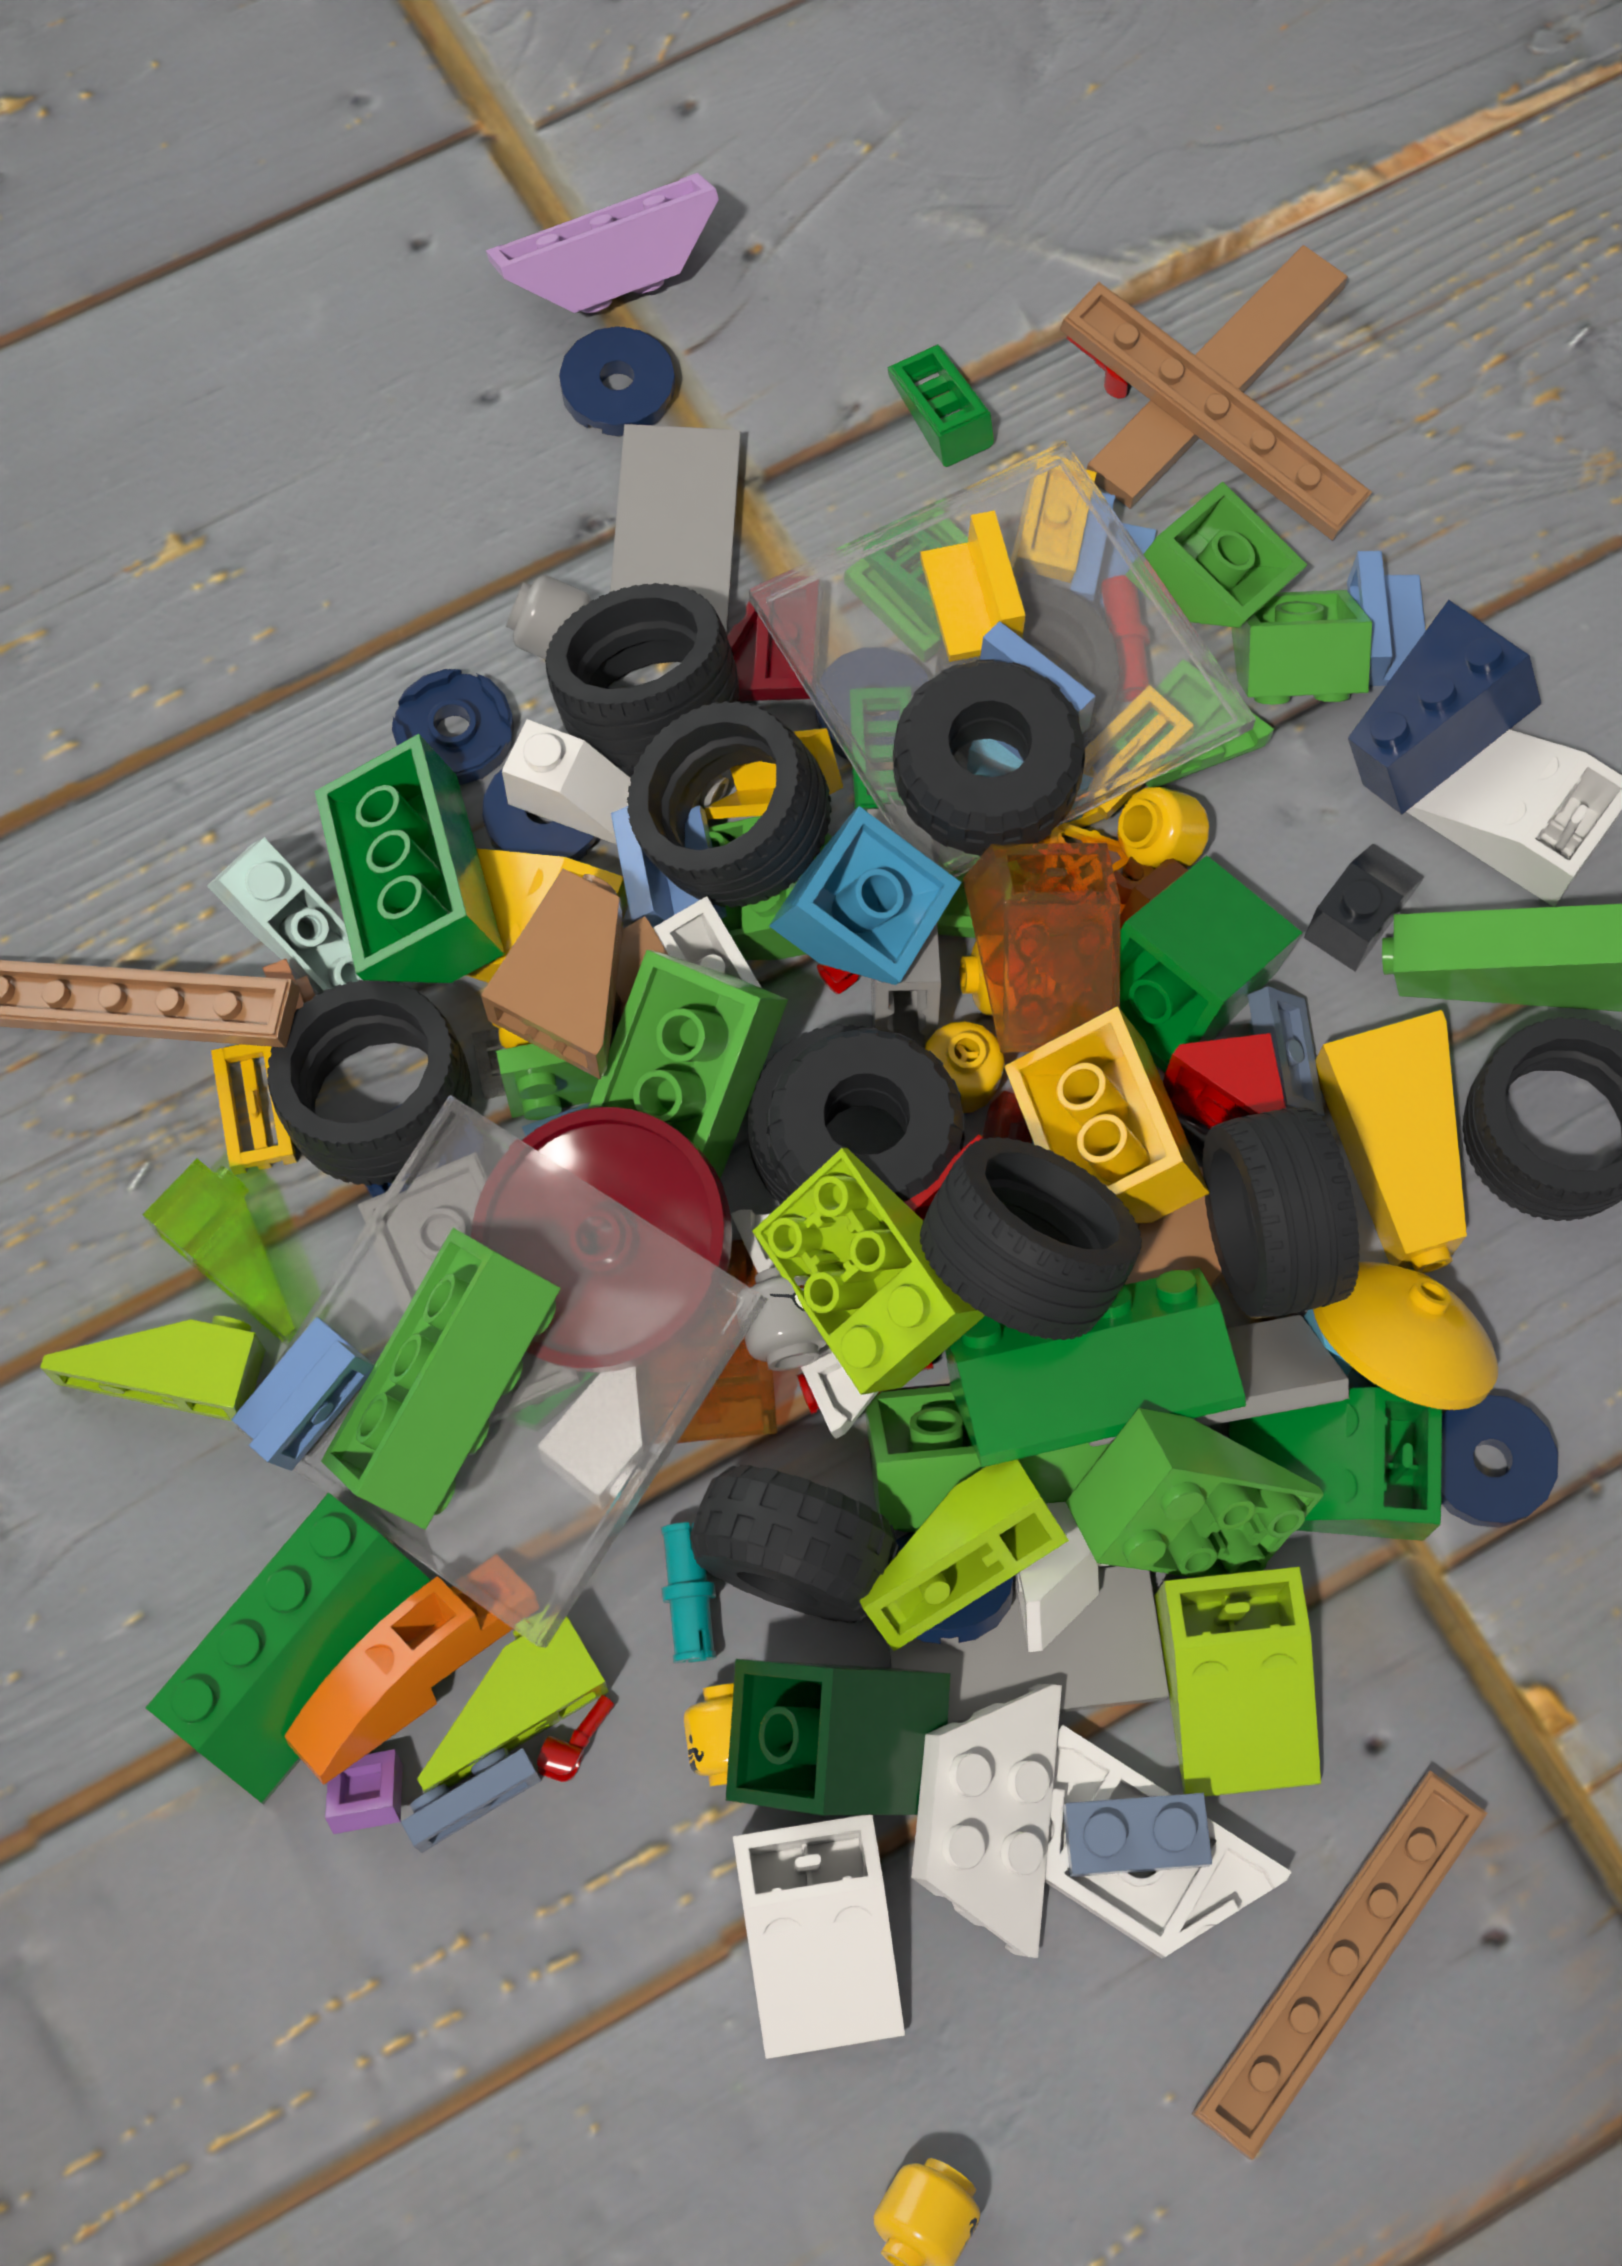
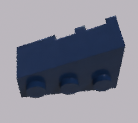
(1442, 708)

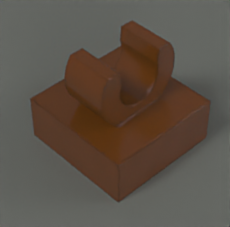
(1145, 884)

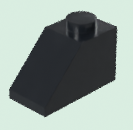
(1362, 906)

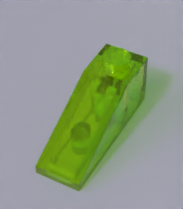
(217, 1233)

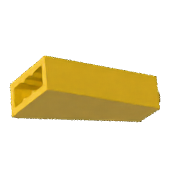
(1400, 1135)

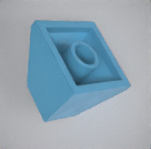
(866, 901)

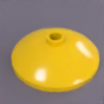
(1411, 1338)

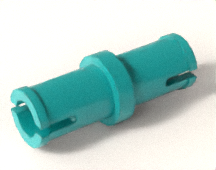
(688, 1597)

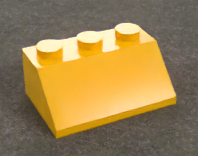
(1109, 1113)

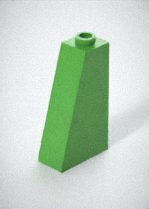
(1511, 956)

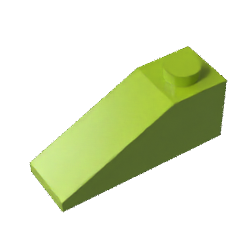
(173, 1366)
(963, 1550)
(516, 1700)

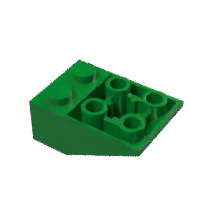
(1366, 1454)

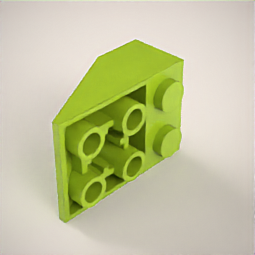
(866, 1274)
(1240, 1681)

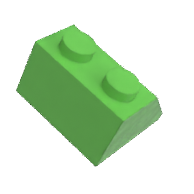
(1222, 560)
(1304, 647)

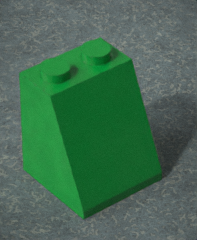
(1197, 958)

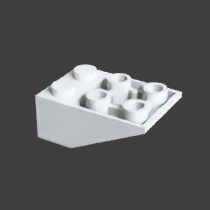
(1527, 810)
(819, 1936)

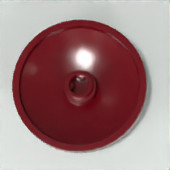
(645, 1170)

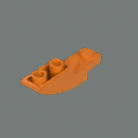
(390, 1677)

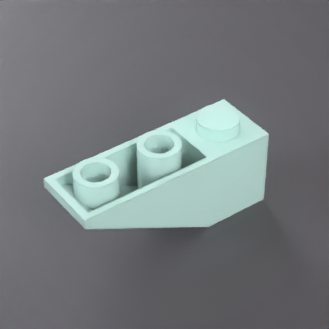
(287, 915)

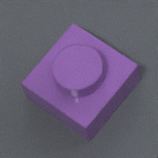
(366, 1793)

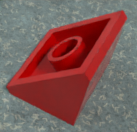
(1225, 1078)

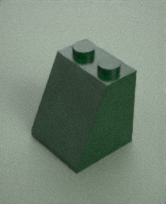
(831, 1736)

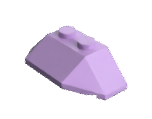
(611, 249)

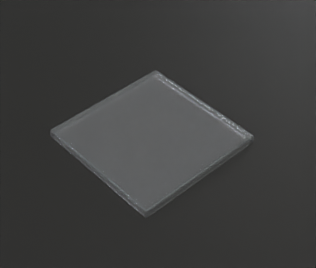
(869, 636)
(598, 1391)

